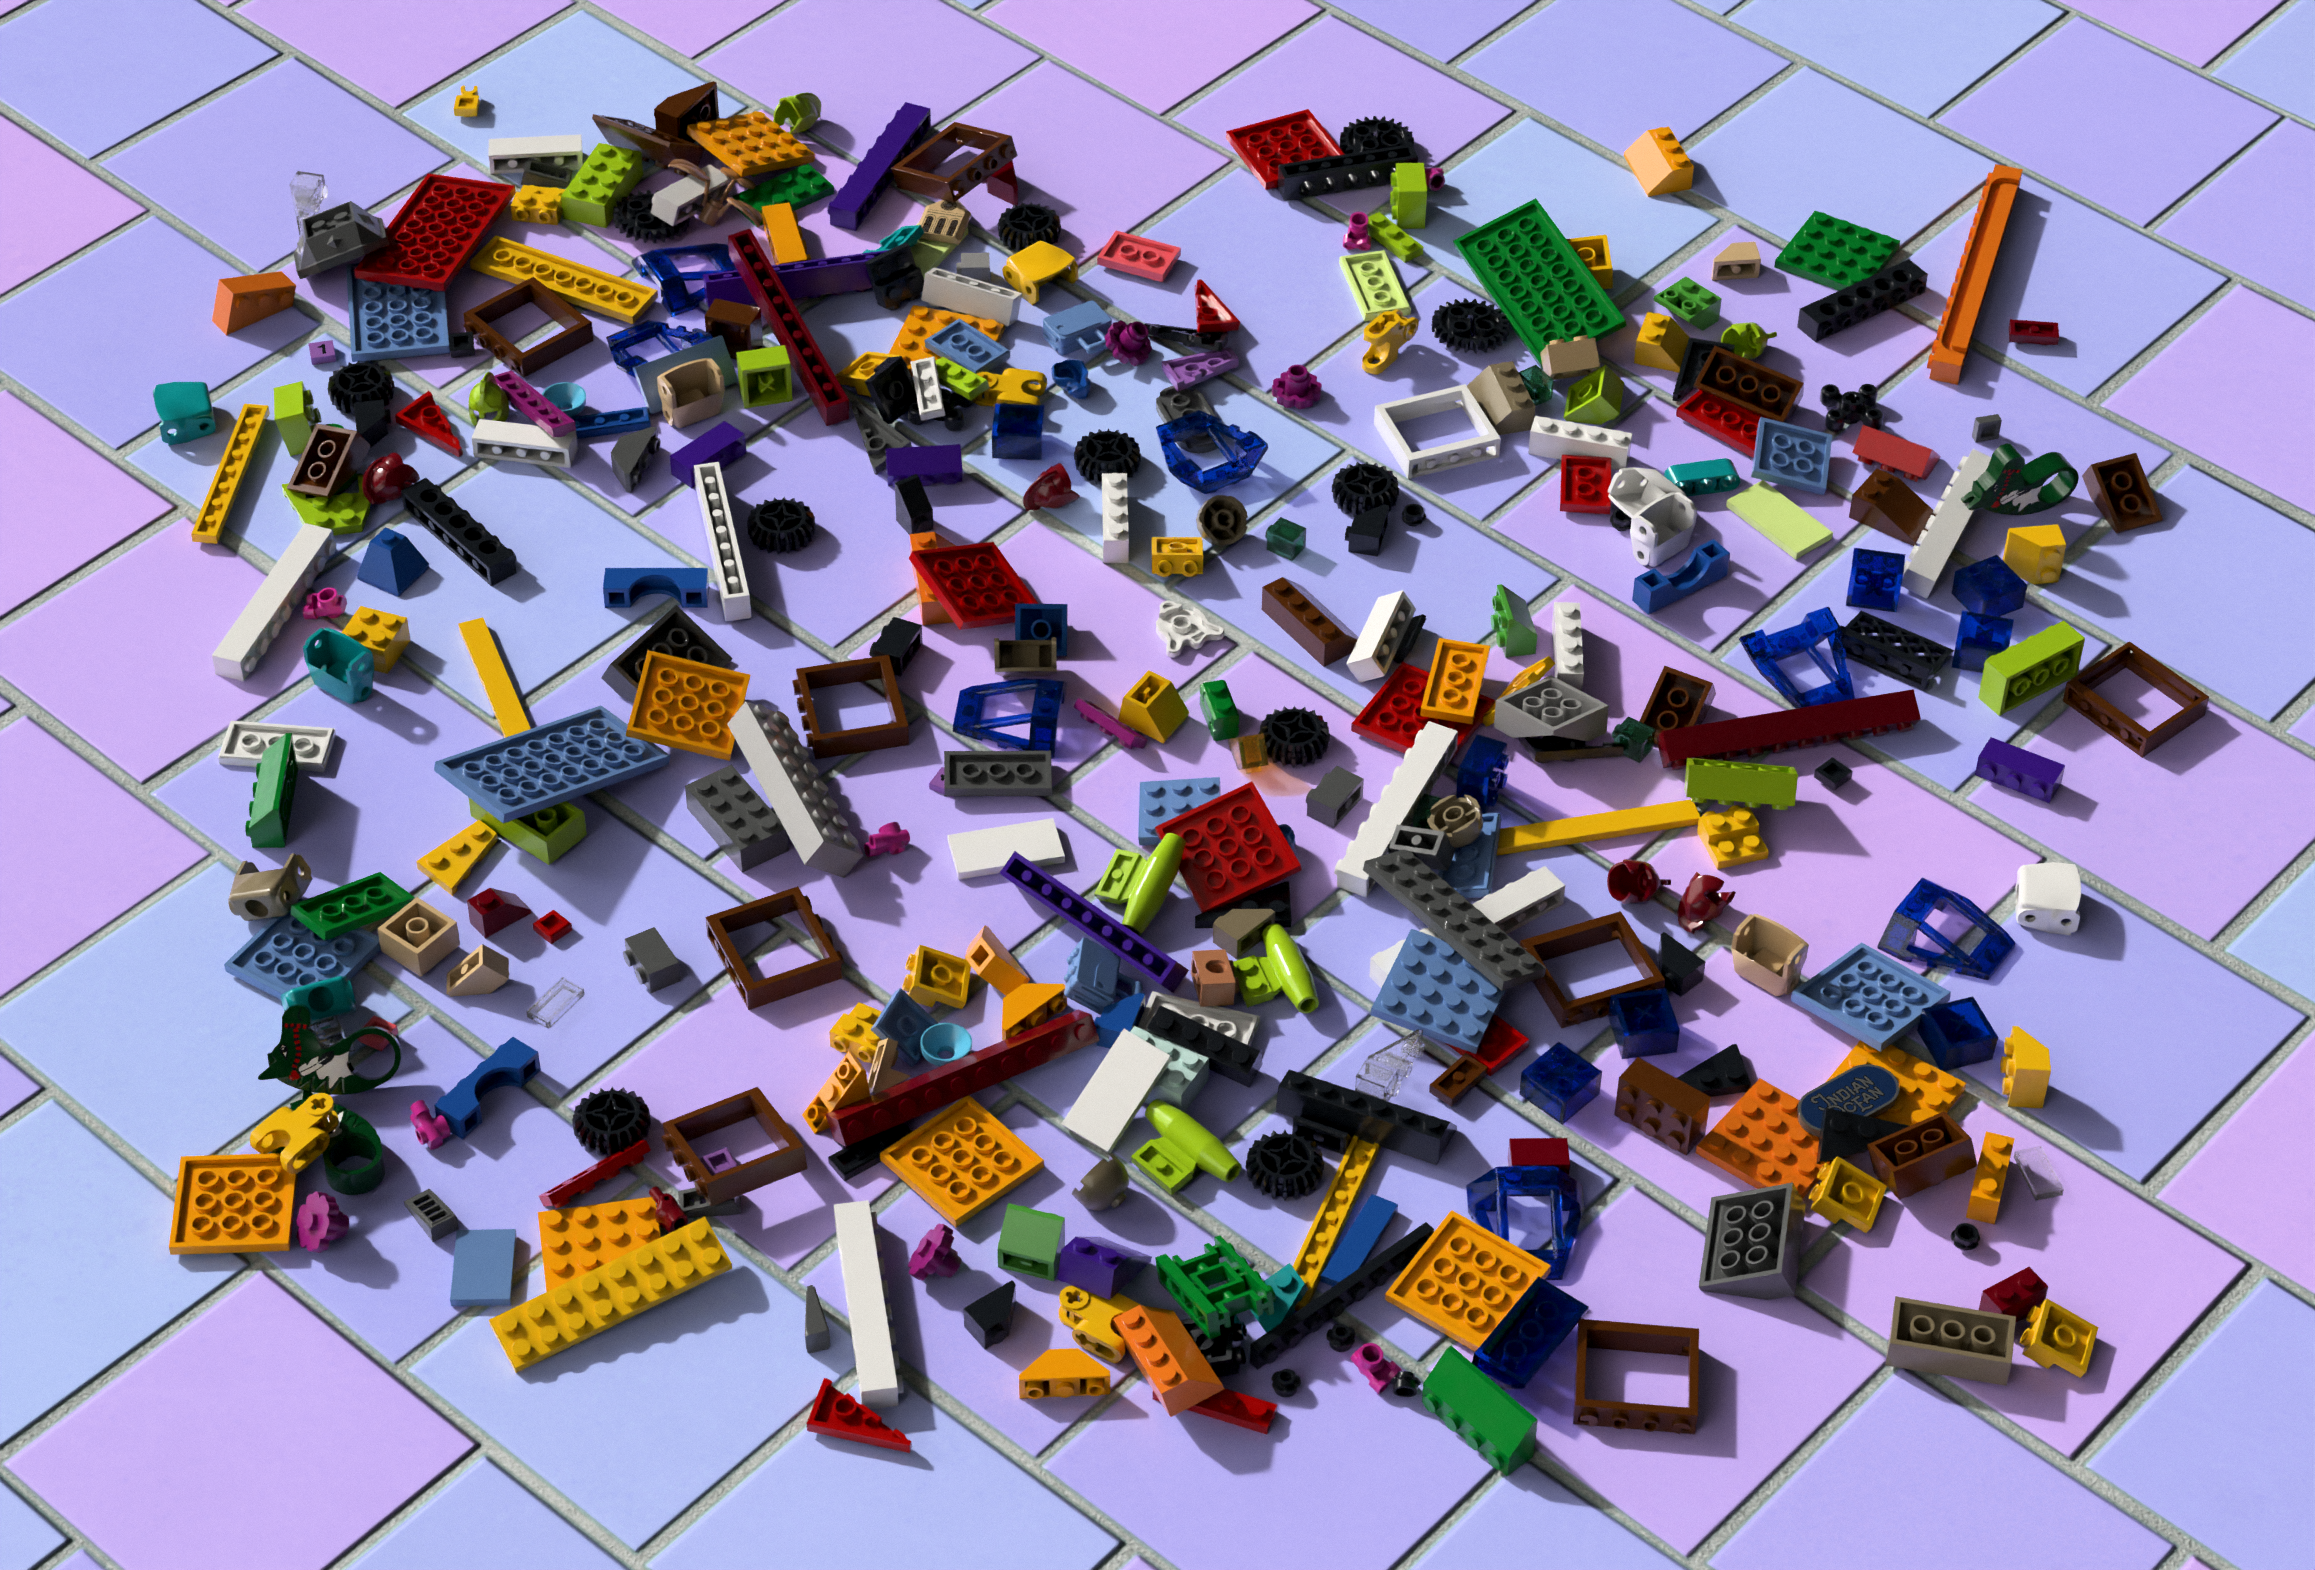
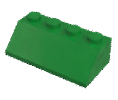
(273, 795)
(1480, 1412)

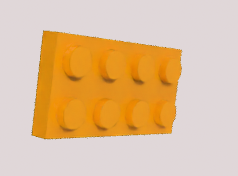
(1455, 681)

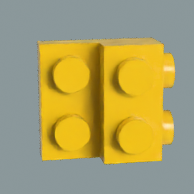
(537, 205)
(861, 370)
(1177, 556)
(1732, 837)
(937, 978)
(854, 1032)
(1847, 1194)
(2058, 1338)

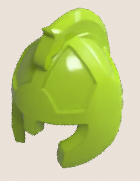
(800, 110)
(1748, 339)
(487, 398)

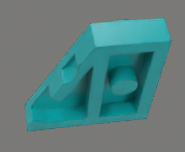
(905, 234)
(1288, 1291)

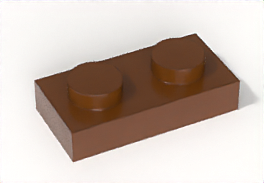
(1458, 1079)

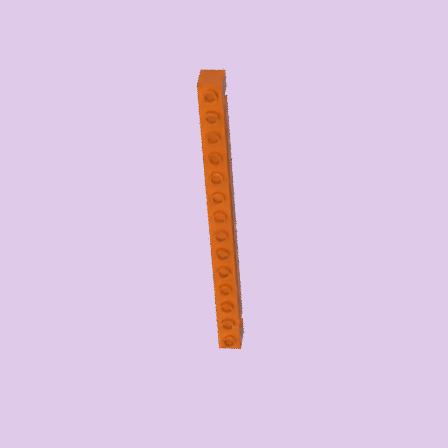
(1975, 276)

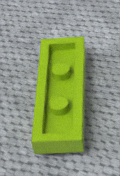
(1393, 238)
(960, 379)

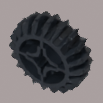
(1027, 225)
(359, 384)
(1106, 453)
(1364, 488)
(781, 525)
(1295, 736)
(611, 1121)
(1284, 1165)

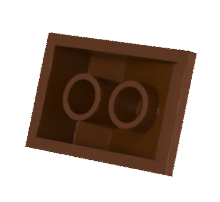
(687, 109)
(328, 461)
(2122, 493)
(1890, 507)
(1677, 701)

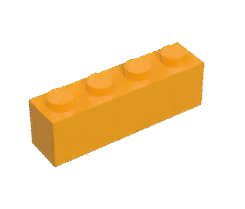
(784, 234)

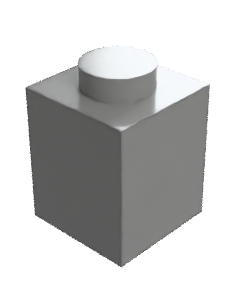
(975, 266)

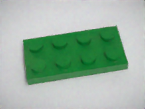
(797, 187)
(351, 906)

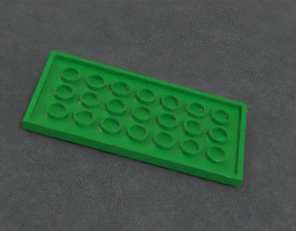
(1538, 279)

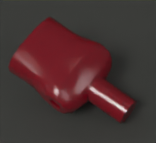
(668, 1212)

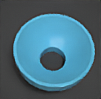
(566, 395)
(945, 1038)

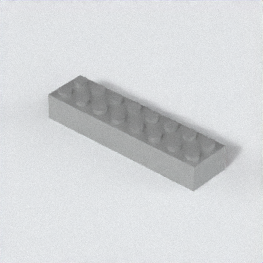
(795, 789)

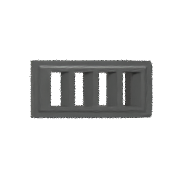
(545, 175)
(726, 1208)
(438, 1228)
(816, 1327)

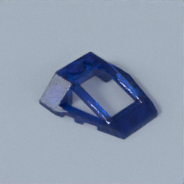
(671, 281)
(644, 331)
(1248, 449)
(1802, 638)
(1042, 720)
(1911, 916)
(1566, 1194)

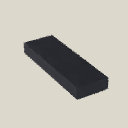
(866, 1152)

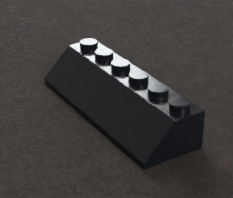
(1364, 1116)

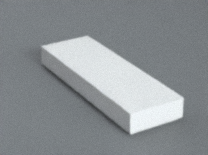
(927, 388)

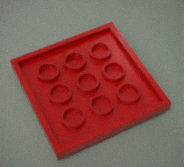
(1281, 141)
(973, 583)
(1395, 711)
(1230, 848)

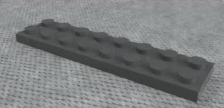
(1454, 919)

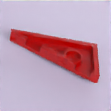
(1211, 312)
(427, 421)
(846, 1419)

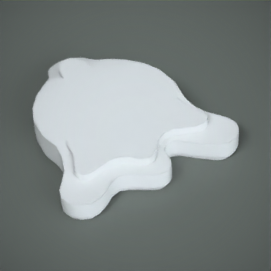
(1184, 628)

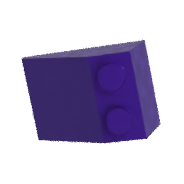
(1099, 1265)

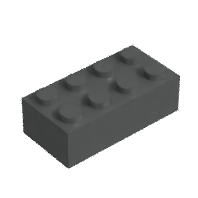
(736, 818)

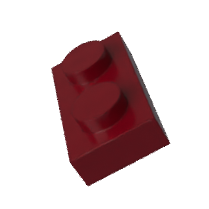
(2033, 332)

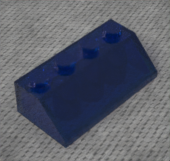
(1528, 1335)

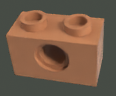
(1214, 978)

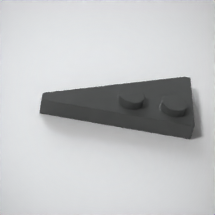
(877, 436)

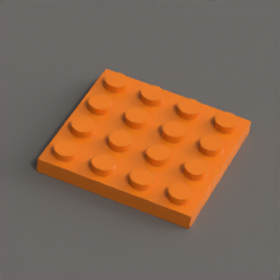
(1764, 1141)

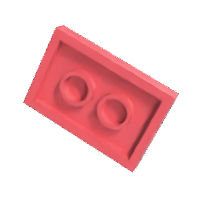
(1139, 256)

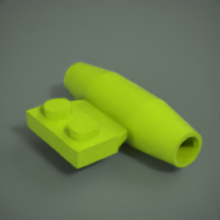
(1141, 881)
(1281, 970)
(1181, 1149)

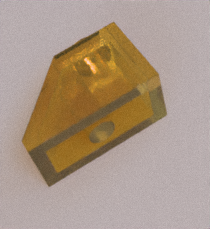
(1249, 752)

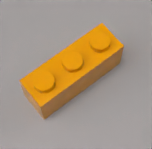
(1990, 1178)

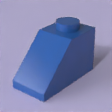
(1119, 1016)

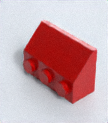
(1895, 454)

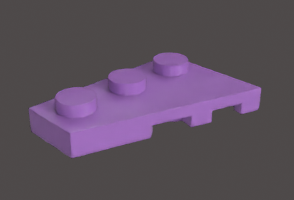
(1199, 367)

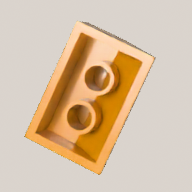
(1660, 162)

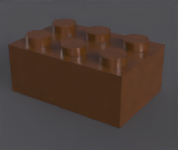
(1662, 1106)
(1922, 1155)

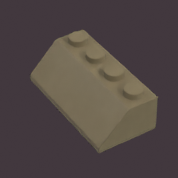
(1951, 1341)

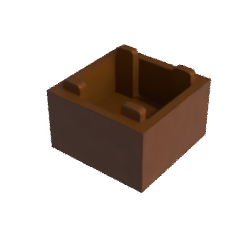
(737, 324)

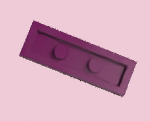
(1109, 724)

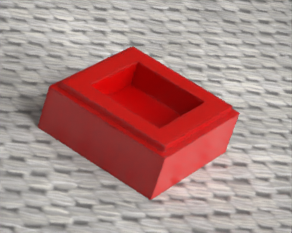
(552, 926)

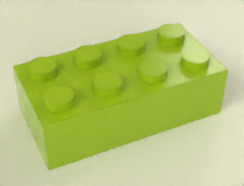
(600, 183)
(2031, 667)
(1741, 783)
(543, 833)

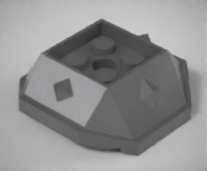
(337, 238)

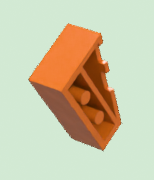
(250, 299)

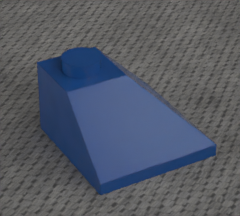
(391, 563)
(1043, 623)

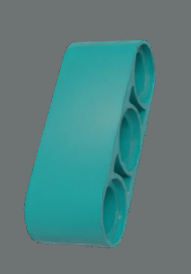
(1704, 476)

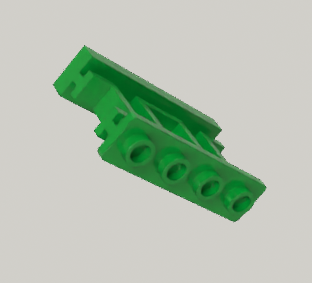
(1210, 1308)

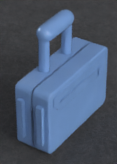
(1077, 329)
(1094, 976)

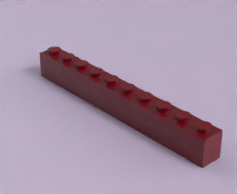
(788, 327)
(1789, 728)
(962, 1077)

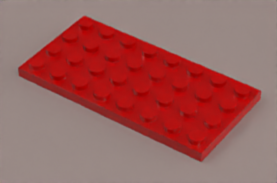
(436, 232)

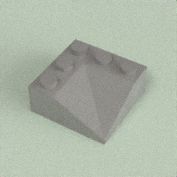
(1551, 709)

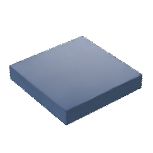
(904, 1022)

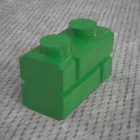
(1219, 710)

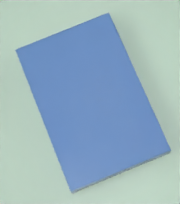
(967, 347)
(483, 1267)

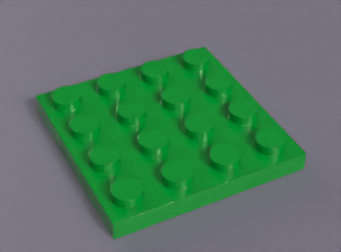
(1836, 252)

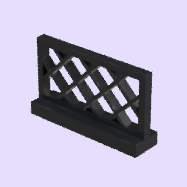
(1893, 660)

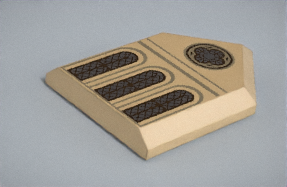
(945, 221)

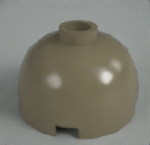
(1222, 520)
(1458, 818)
(1104, 1185)

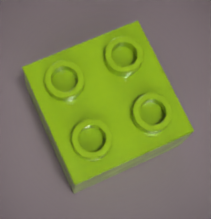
(1409, 195)
(764, 376)
(295, 415)

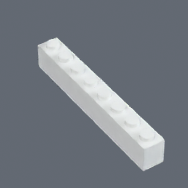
(1943, 529)
(722, 541)
(273, 602)
(1398, 802)
(1507, 908)
(866, 1305)

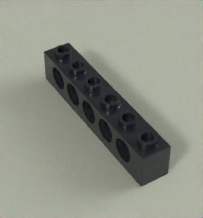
(1342, 172)
(1862, 300)
(459, 531)

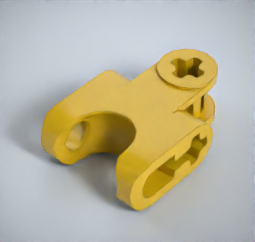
(1386, 336)
(1012, 387)
(300, 1131)
(1094, 1321)

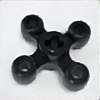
(1851, 407)
(954, 417)

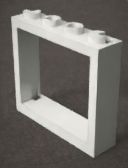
(1444, 456)

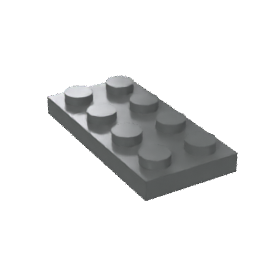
(997, 773)

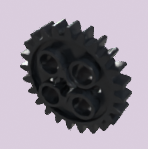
(1386, 134)
(635, 219)
(1454, 326)

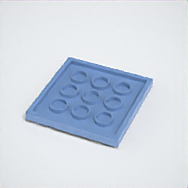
(292, 955)
(1438, 993)
(1869, 996)

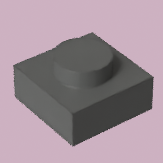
(1986, 428)

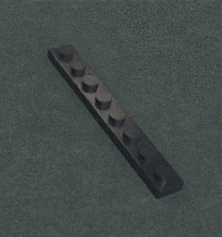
(1338, 1298)

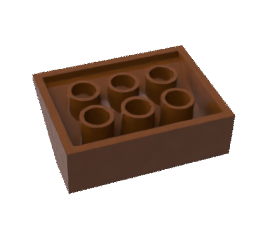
(649, 141)

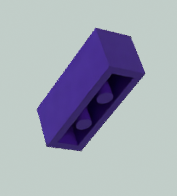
(719, 445)
(930, 463)
(2019, 770)

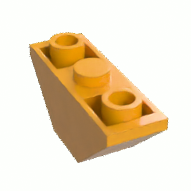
(994, 962)
(1031, 1006)
(843, 1087)
(1064, 1375)

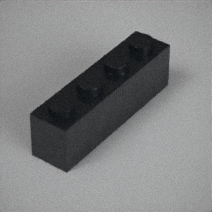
(1225, 1054)

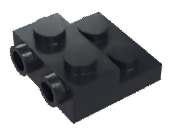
(895, 277)
(892, 388)
(1222, 1352)

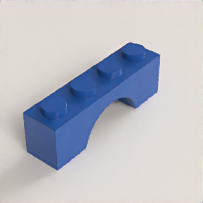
(1705, 566)
(627, 585)
(508, 1066)

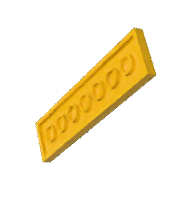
(565, 278)
(610, 1294)

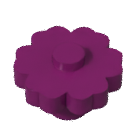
(1129, 342)
(1296, 388)
(320, 1222)
(935, 1254)

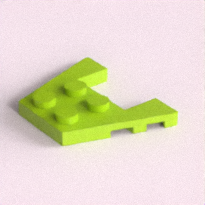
(341, 513)

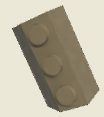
(1503, 398)

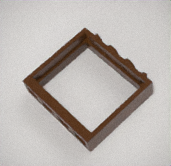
(912, 171)
(577, 332)
(2081, 698)
(858, 739)
(1581, 937)
(786, 983)
(747, 1176)
(1636, 1338)

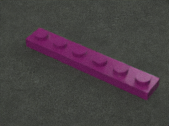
(535, 405)

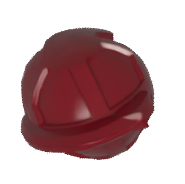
(387, 478)
(1050, 490)
(1634, 881)
(1702, 902)

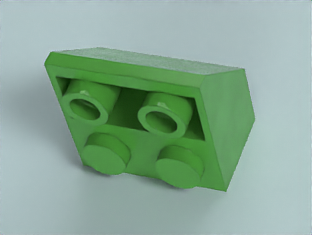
(1691, 303)
(1513, 623)
(1031, 1242)

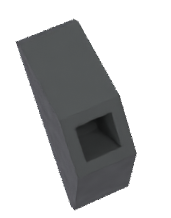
(633, 455)

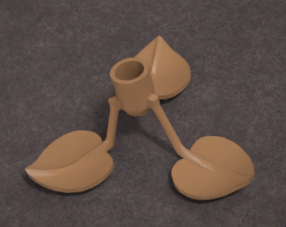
(713, 209)

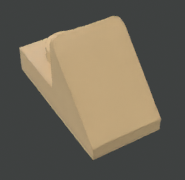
(881, 1074)

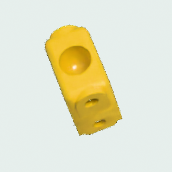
(1038, 266)

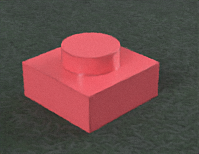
(374, 1040)

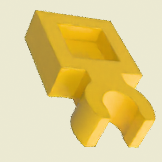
(467, 103)

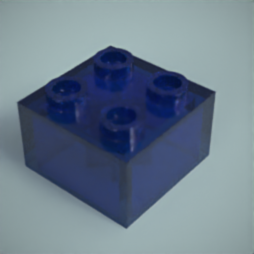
(1018, 431)
(1875, 580)
(1989, 587)
(1979, 639)
(1483, 771)
(1643, 1023)
(1957, 1034)
(1560, 1083)

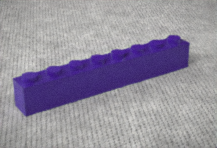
(875, 171)
(799, 279)
(1094, 922)

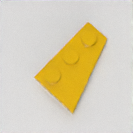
(1522, 679)
(455, 858)

